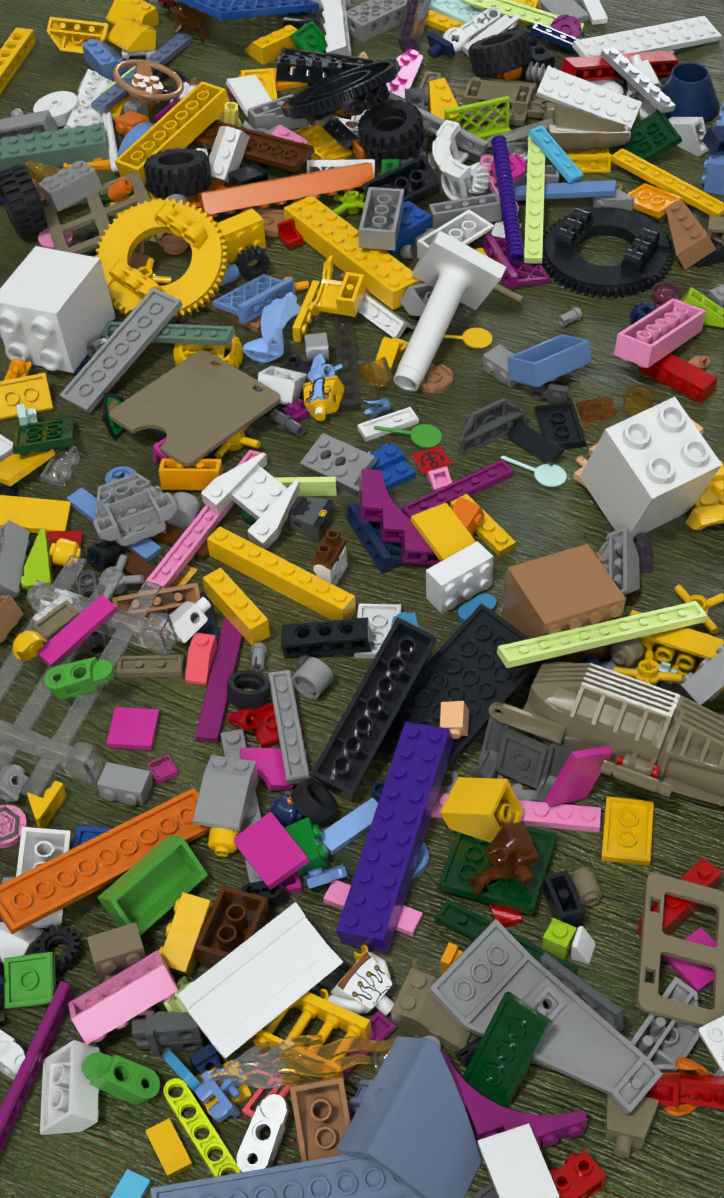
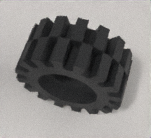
(250, 255)
(60, 936)

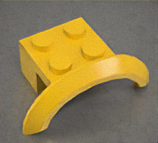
(338, 296)

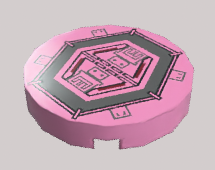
(11, 824)

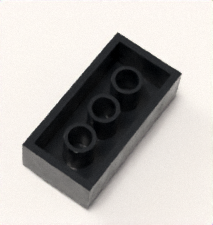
(414, 177)

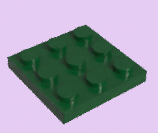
(652, 137)
(44, 436)

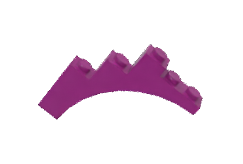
(490, 1118)

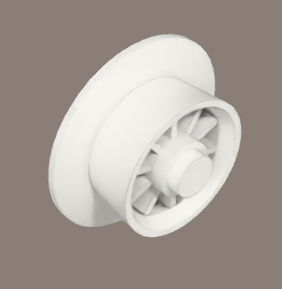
(59, 104)

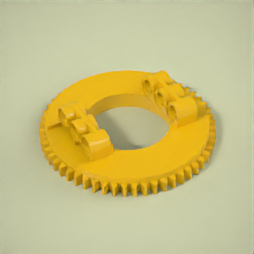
(208, 246)

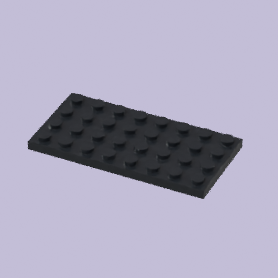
(467, 672)

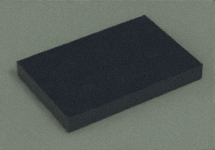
(560, 425)

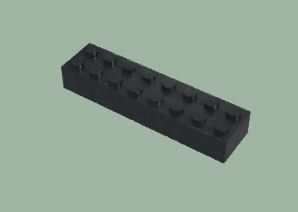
(373, 709)

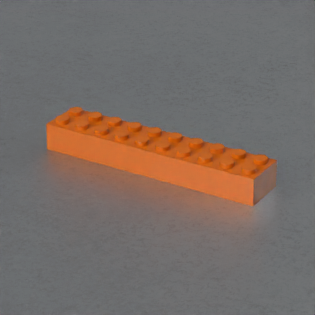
(285, 188)

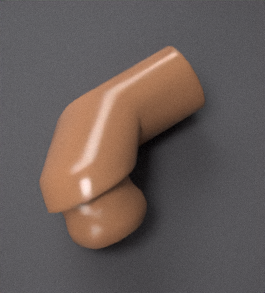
(700, 362)

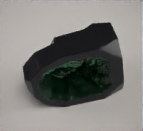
(103, 554)

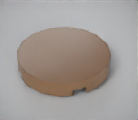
(437, 383)

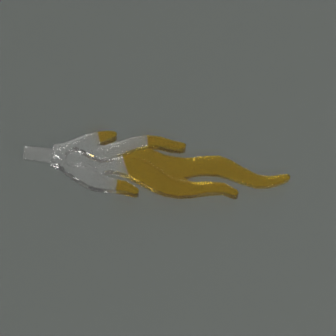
(258, 1067)

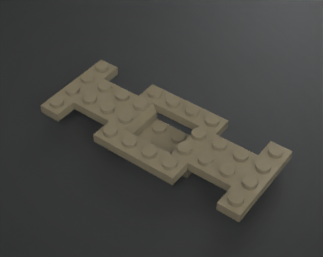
(521, 94)

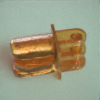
(596, 408)

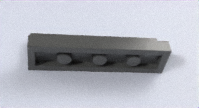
(590, 996)

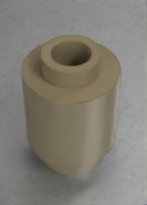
(586, 886)

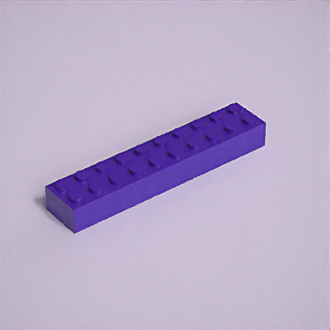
(395, 837)

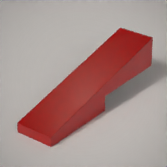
(688, 1089)

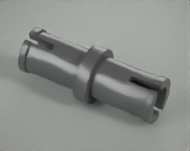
(287, 422)

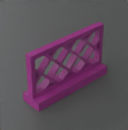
(510, 275)

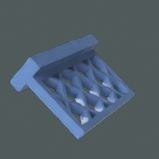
(253, 296)

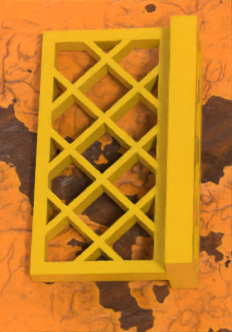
(591, 163)

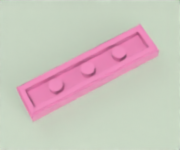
(409, 918)

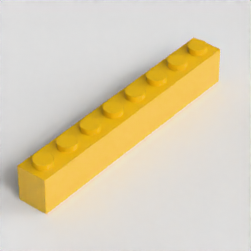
(281, 575)

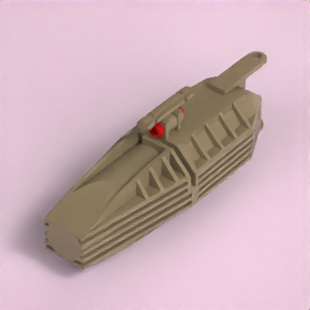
(655, 734)

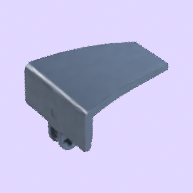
(414, 1122)

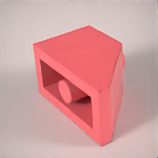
(200, 658)

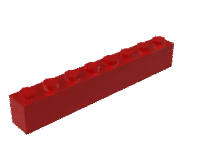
(596, 68)

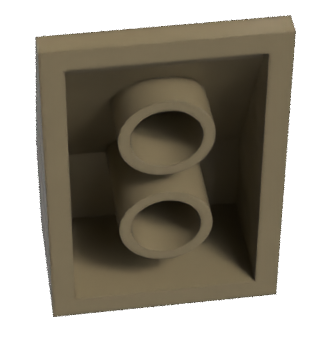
(423, 1015)

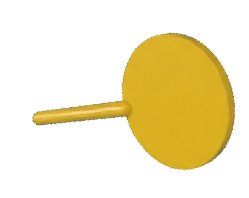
(474, 338)

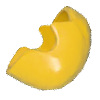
(27, 645)

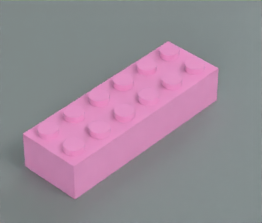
(659, 333)

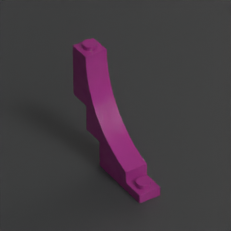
(394, 525)

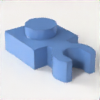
(319, 877)

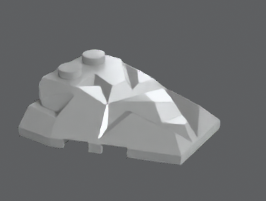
(132, 510)

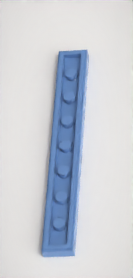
(567, 190)

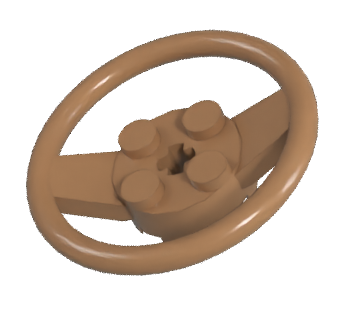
(144, 84)

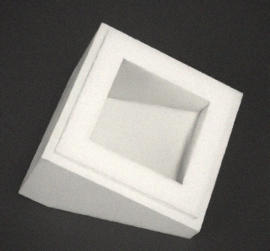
(582, 946)

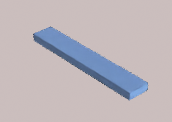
(86, 505)

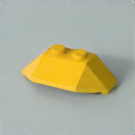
(71, 33)

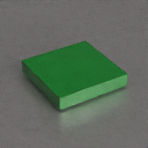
(309, 38)

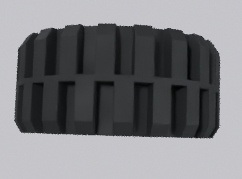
(500, 53)
(391, 130)
(177, 172)
(21, 201)

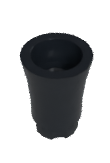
(298, 20)

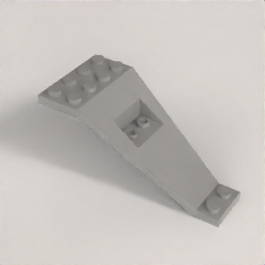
(578, 1037)

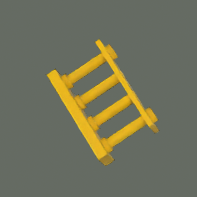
(330, 1013)

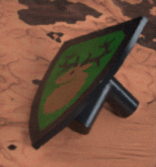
(111, 401)

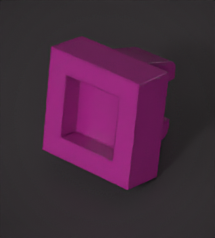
(297, 410)

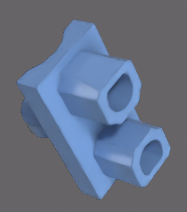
(224, 1106)

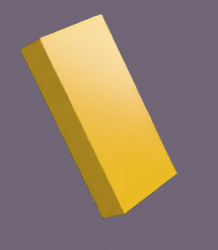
(169, 1148)

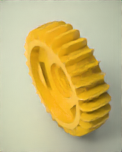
(184, 351)

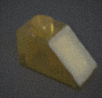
(376, 372)

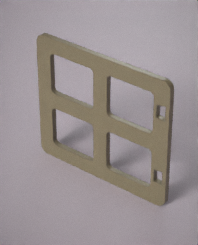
(98, 215)
(657, 943)

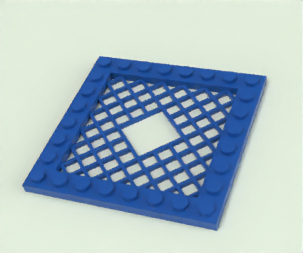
(247, 8)

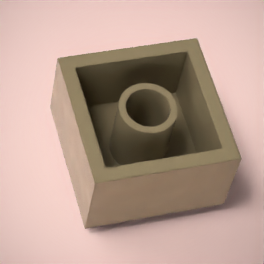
(115, 950)

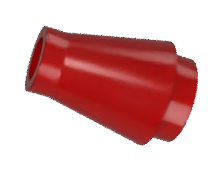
(245, 719)

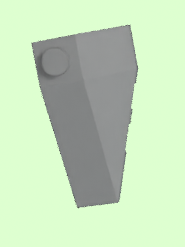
(416, 298)

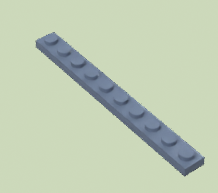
(161, 56)

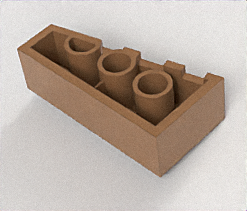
(688, 235)

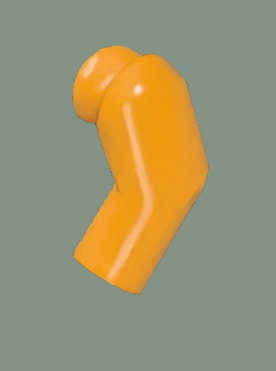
(300, 286)

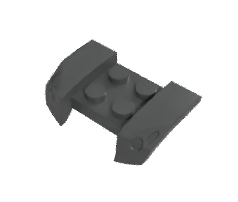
(521, 758)

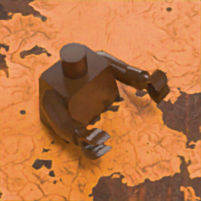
(190, 19)
(511, 855)

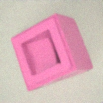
(439, 478)

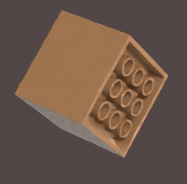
(562, 595)

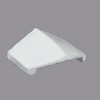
(18, 943)

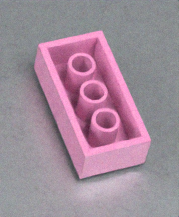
(122, 998)

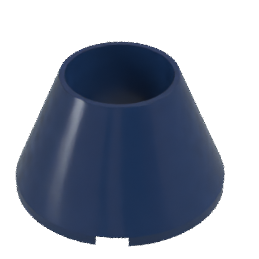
(691, 92)

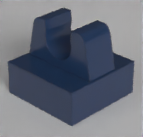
(203, 1058)

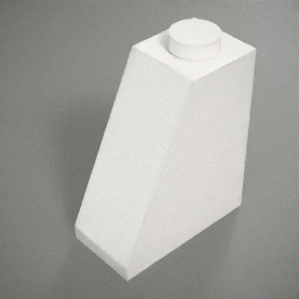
(692, 133)

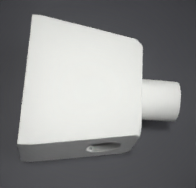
(647, 70)
(184, 624)

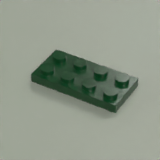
(506, 1050)

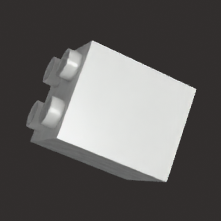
(54, 308)
(650, 468)

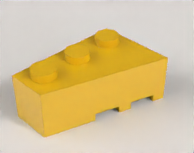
(441, 98)

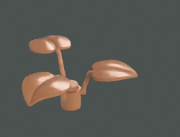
(171, 245)

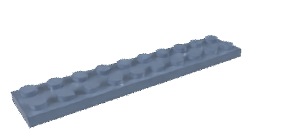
(319, 1178)

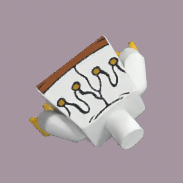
(363, 985)

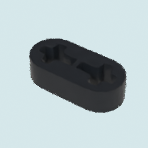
(261, 889)

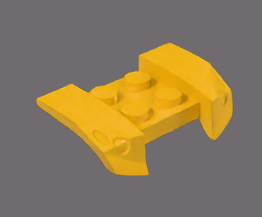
(324, 144)
(710, 505)

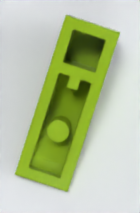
(714, 313)
(38, 563)

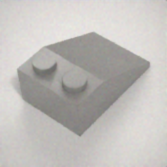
(226, 792)

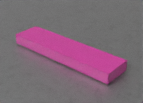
(77, 631)

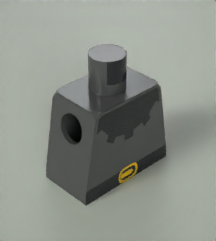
(311, 516)

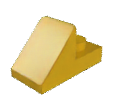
(392, 349)
(46, 807)

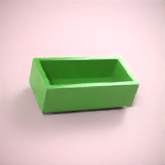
(153, 884)

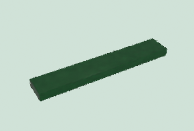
(472, 925)

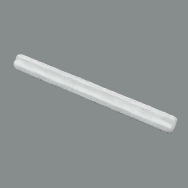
(110, 137)

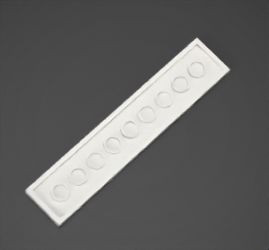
(652, 38)

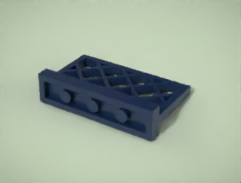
(371, 540)

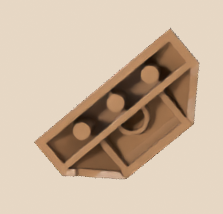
(166, 601)

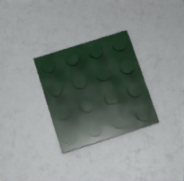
(469, 860)

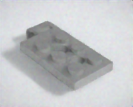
(347, 474)

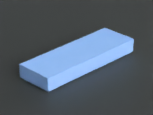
(349, 827)

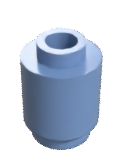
(231, 274)

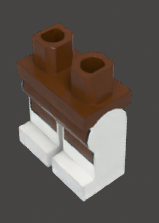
(330, 557)

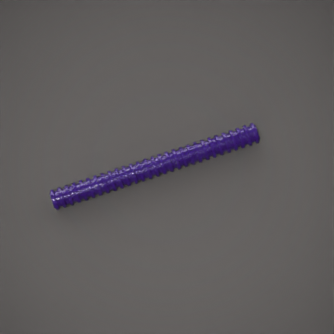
(507, 199)

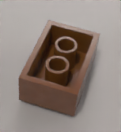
(230, 923)

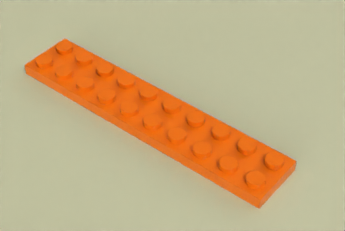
(95, 862)

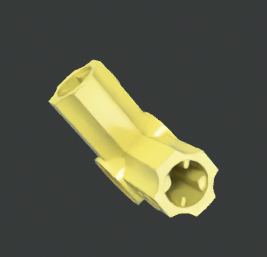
(230, 114)

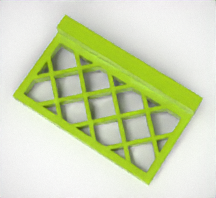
(492, 128)

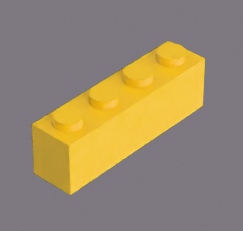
(236, 606)

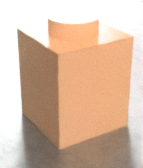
(455, 717)

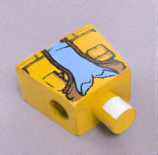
(323, 396)

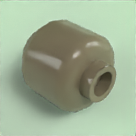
(626, 652)

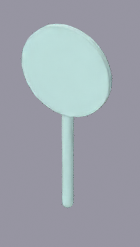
(544, 474)

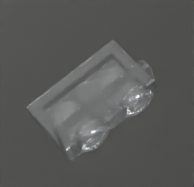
(60, 467)

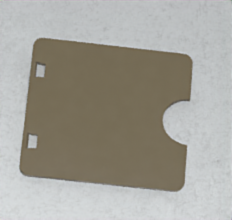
(196, 406)

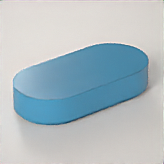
(468, 608)
(181, 1070)

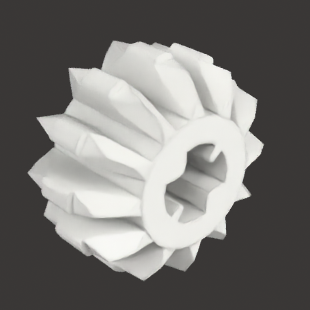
(477, 180)

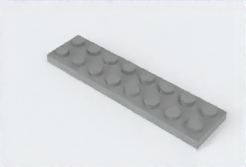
(120, 350)

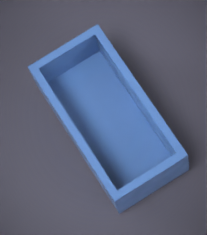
(549, 360)

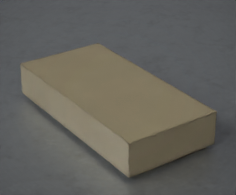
(55, 620)

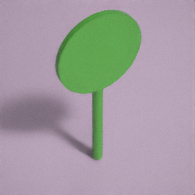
(421, 435)

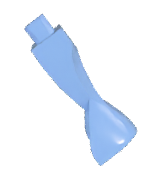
(272, 323)

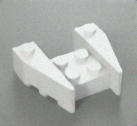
(257, 494)

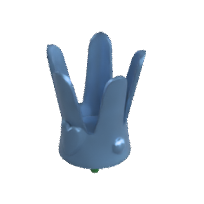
(382, 407)

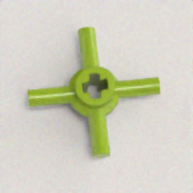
(351, 202)

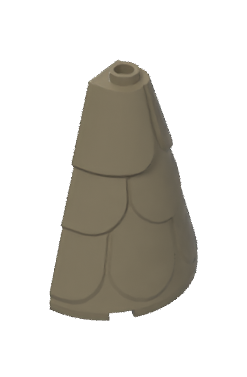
(582, 130)

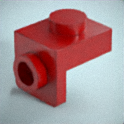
(288, 234)

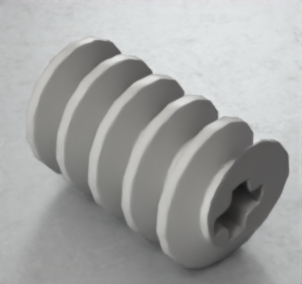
(534, 73)

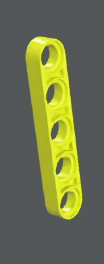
(199, 1121)

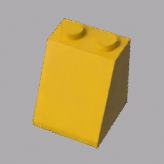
(481, 807)

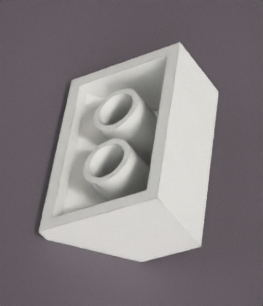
(227, 152)
(67, 1097)

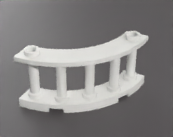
(451, 164)

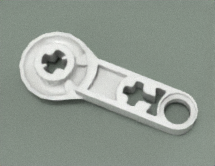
(471, 29)

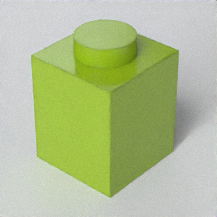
(559, 938)

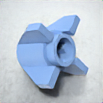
(321, 370)

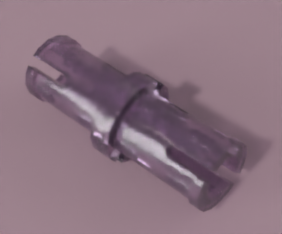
(645, 552)

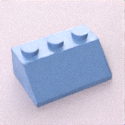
(102, 58)

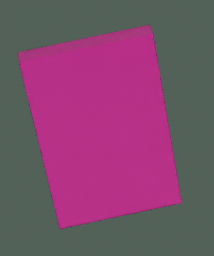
(578, 775)
(270, 850)

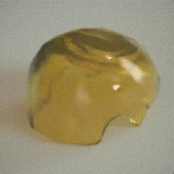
(637, 400)

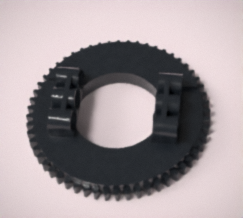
(344, 91)
(642, 265)

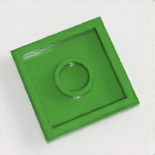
(29, 980)

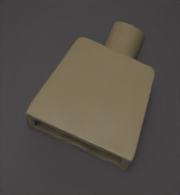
(631, 1128)

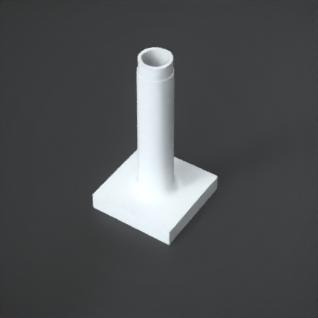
(457, 277)

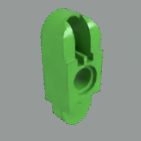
(78, 677)
(101, 1072)

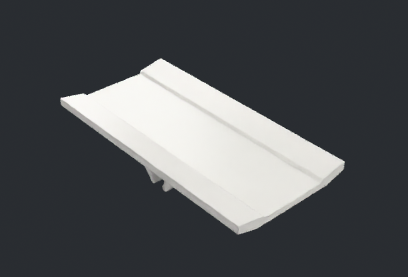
(258, 980)

